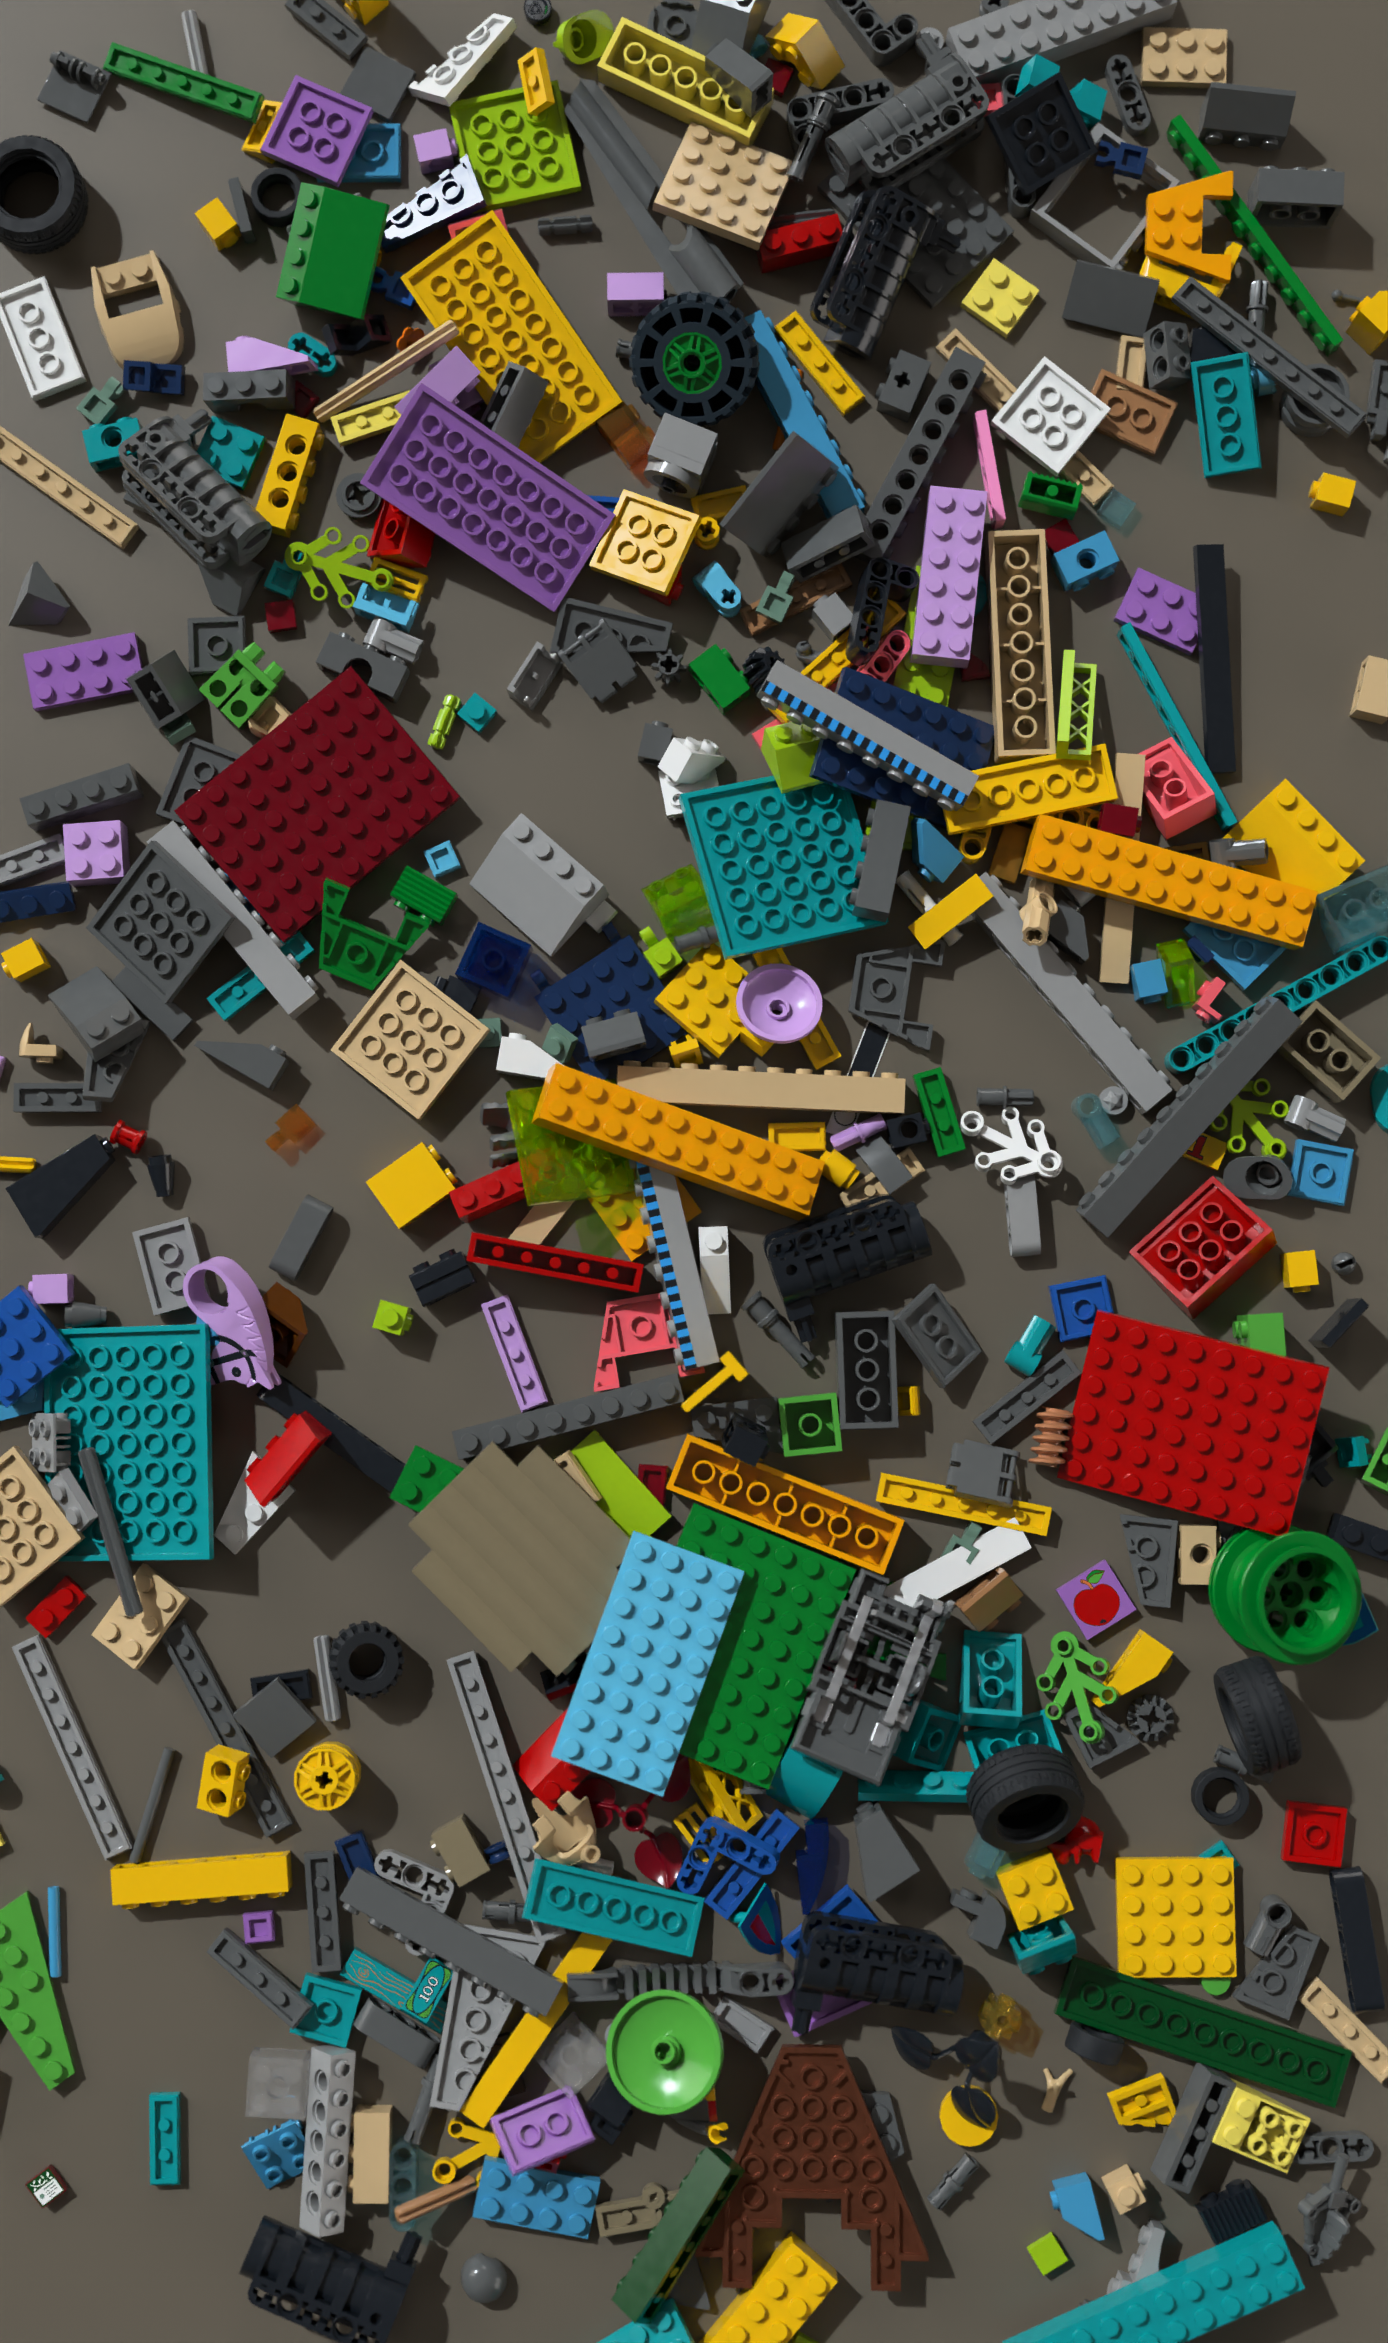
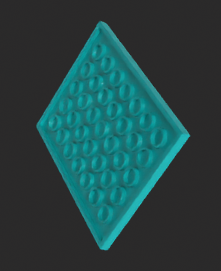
(148, 1415)

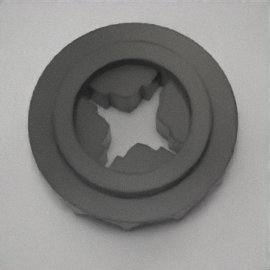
(353, 508)
(1144, 1705)

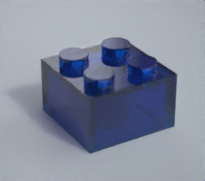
(494, 961)

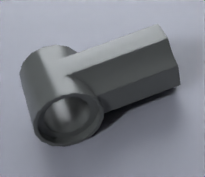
(1239, 852)
(1267, 1928)

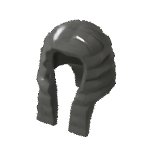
(498, 1115)

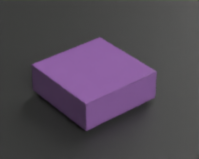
(259, 1926)

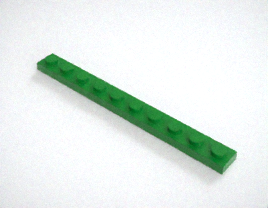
(1258, 242)

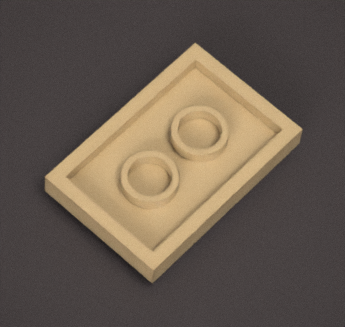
(1183, 57)
(138, 1635)

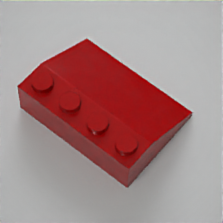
(1203, 1247)

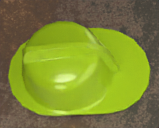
(584, 36)

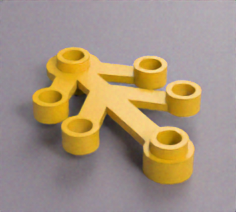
(487, 2145)

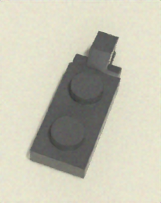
(1378, 400)

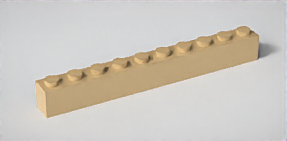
(765, 1089)

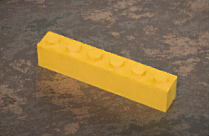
(201, 1878)

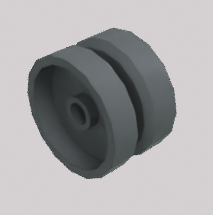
(1300, 418)

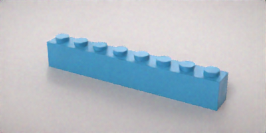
(794, 412)

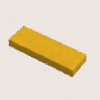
(950, 911)

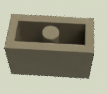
(460, 1850)

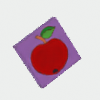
(1095, 1599)

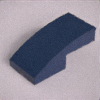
(154, 377)

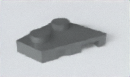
(1114, 1741)

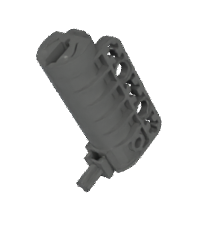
(912, 123)
(191, 492)

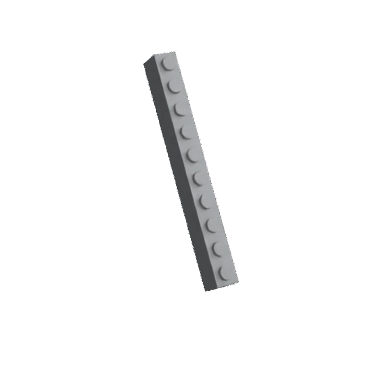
(1072, 1001)

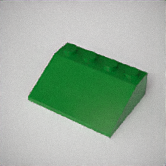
(332, 251)

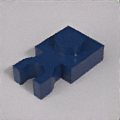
(1127, 160)

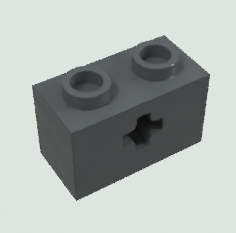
(906, 369)

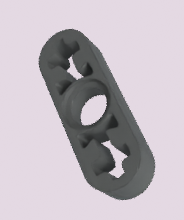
(1131, 83)
(1350, 2138)

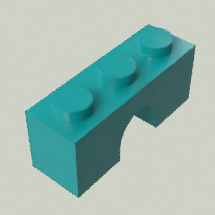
(1086, 95)

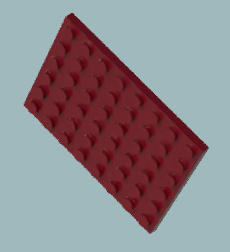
(317, 801)

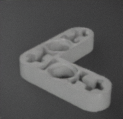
(430, 1895)

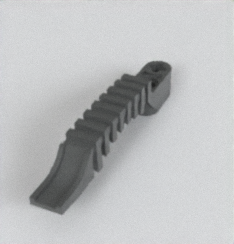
(725, 1977)

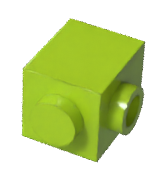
(393, 1318)

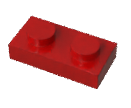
(56, 1606)

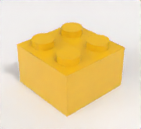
(1033, 1889)

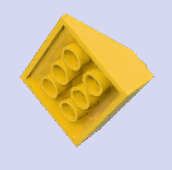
(1299, 842)

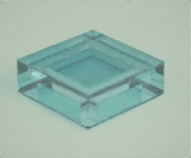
(1116, 508)

